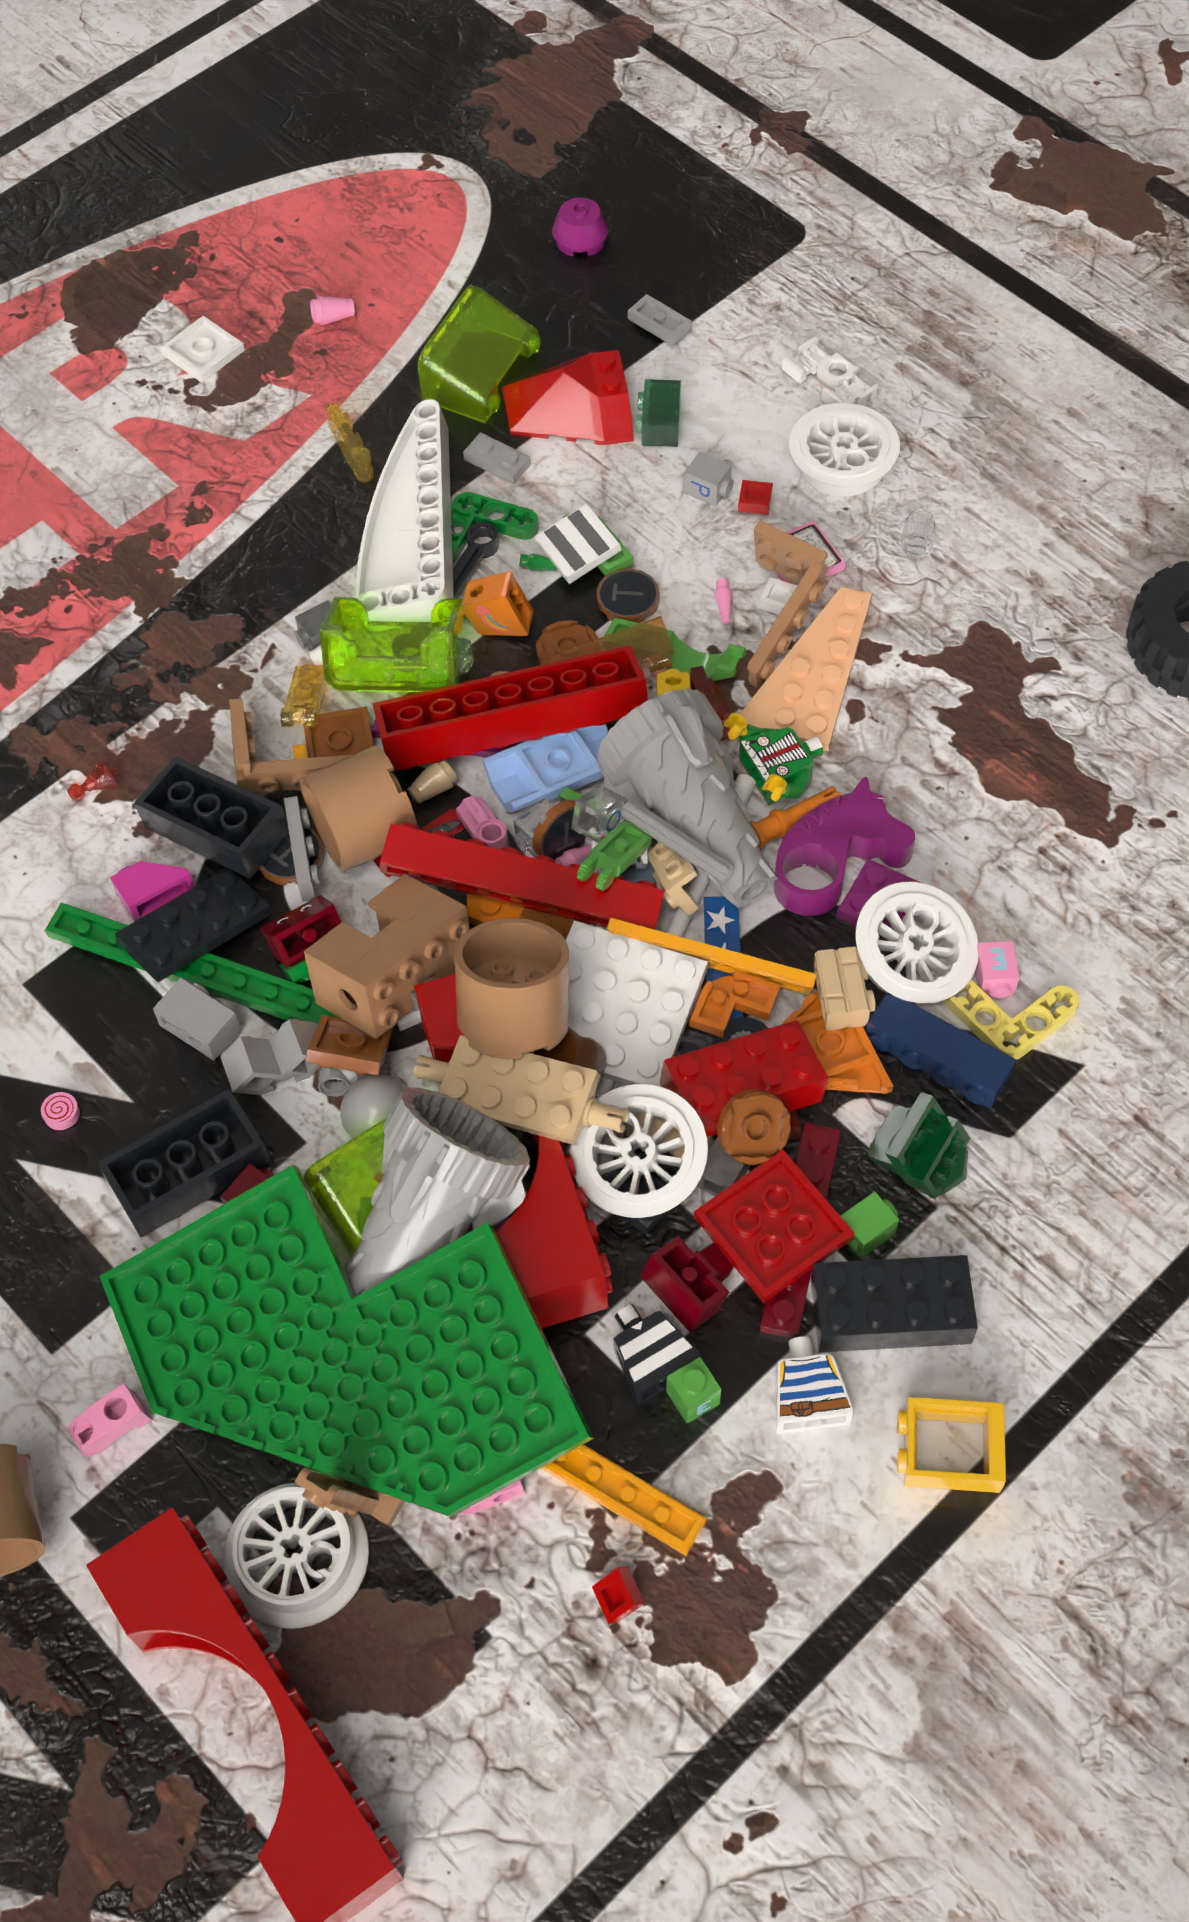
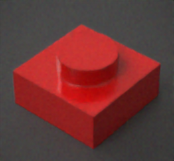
(755, 497)
(618, 1594)

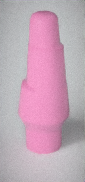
(724, 599)
(574, 856)

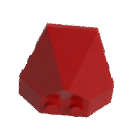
(573, 401)

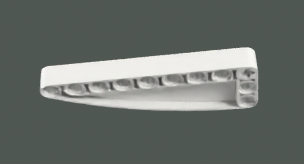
(408, 530)

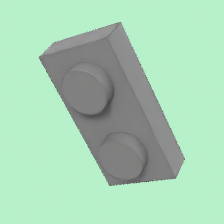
(659, 319)
(497, 458)

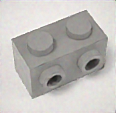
(197, 1018)

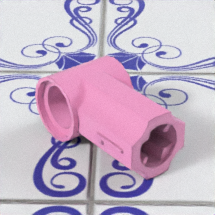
(482, 823)

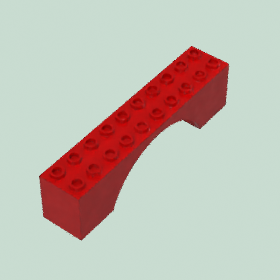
(550, 1232)
(322, 1840)

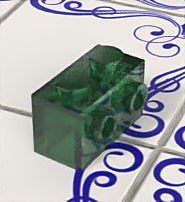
(659, 412)

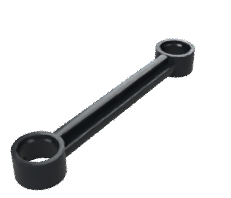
(474, 553)

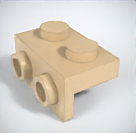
(672, 874)

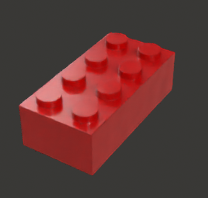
(767, 1060)

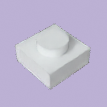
(775, 595)

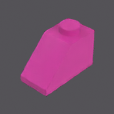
(149, 886)

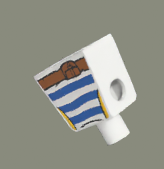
(809, 1390)

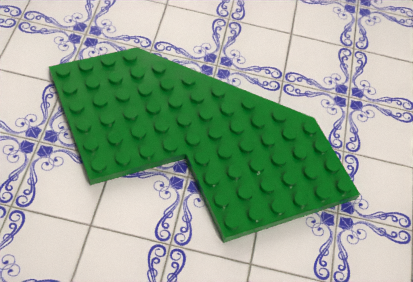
(410, 1389)

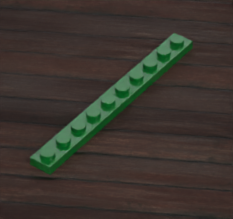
(215, 974)

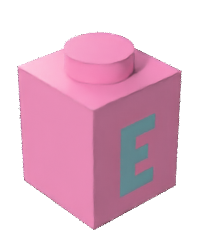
(997, 969)

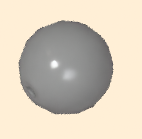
(369, 1102)

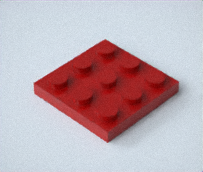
(773, 1225)

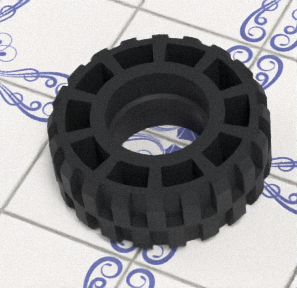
(1155, 631)

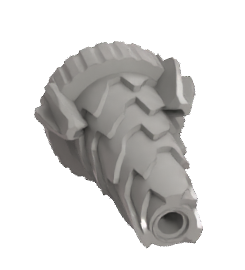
(679, 769)
(440, 1174)

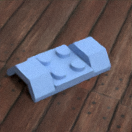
(545, 767)

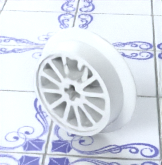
(844, 463)
(915, 945)
(653, 1102)
(337, 1583)

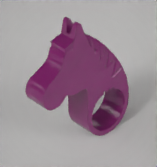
(829, 835)

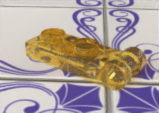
(350, 443)
(304, 697)

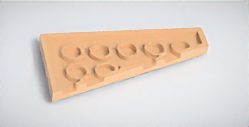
(814, 675)

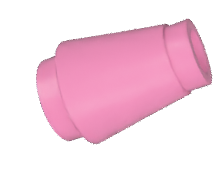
(331, 309)

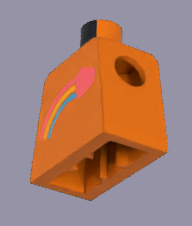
(497, 606)

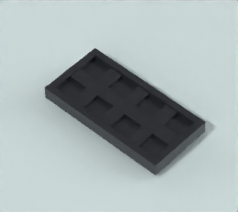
(192, 924)

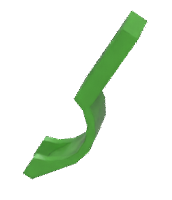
(716, 665)

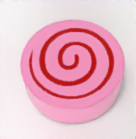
(60, 1111)

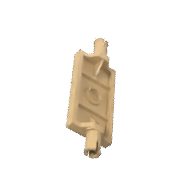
(524, 1093)

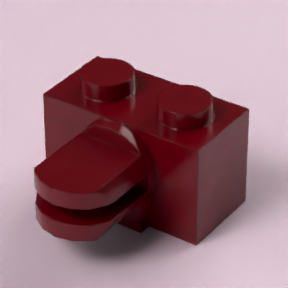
(688, 1281)

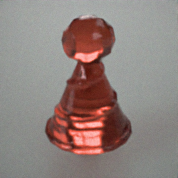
(98, 779)

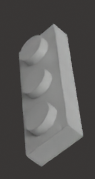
(302, 848)

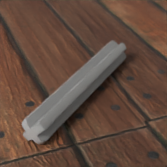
(677, 841)

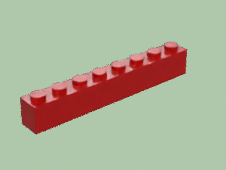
(516, 878)

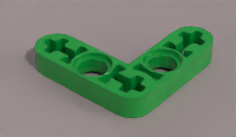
(486, 506)

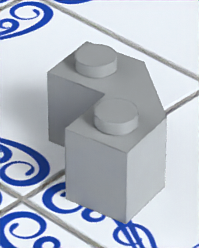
(259, 1063)

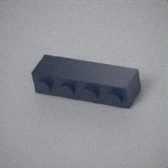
(940, 1050)

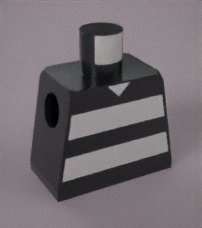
(649, 1351)

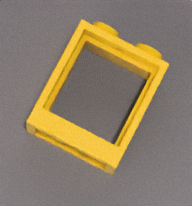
(985, 1413)

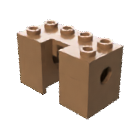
(373, 977)

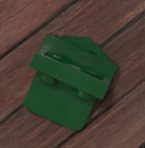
(922, 1147)

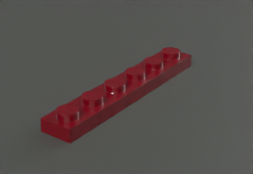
(816, 1160)

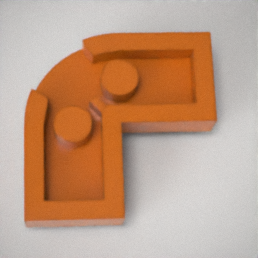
(733, 992)

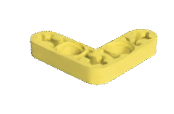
(1006, 1028)

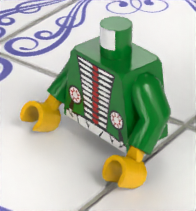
(774, 758)

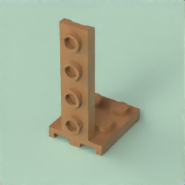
(801, 565)
(266, 775)
(347, 1497)

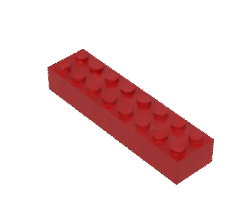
(510, 708)

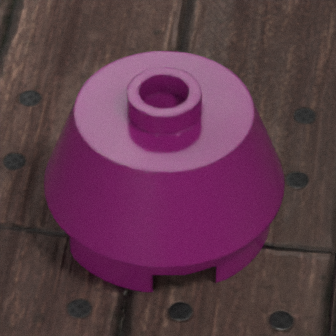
(580, 227)

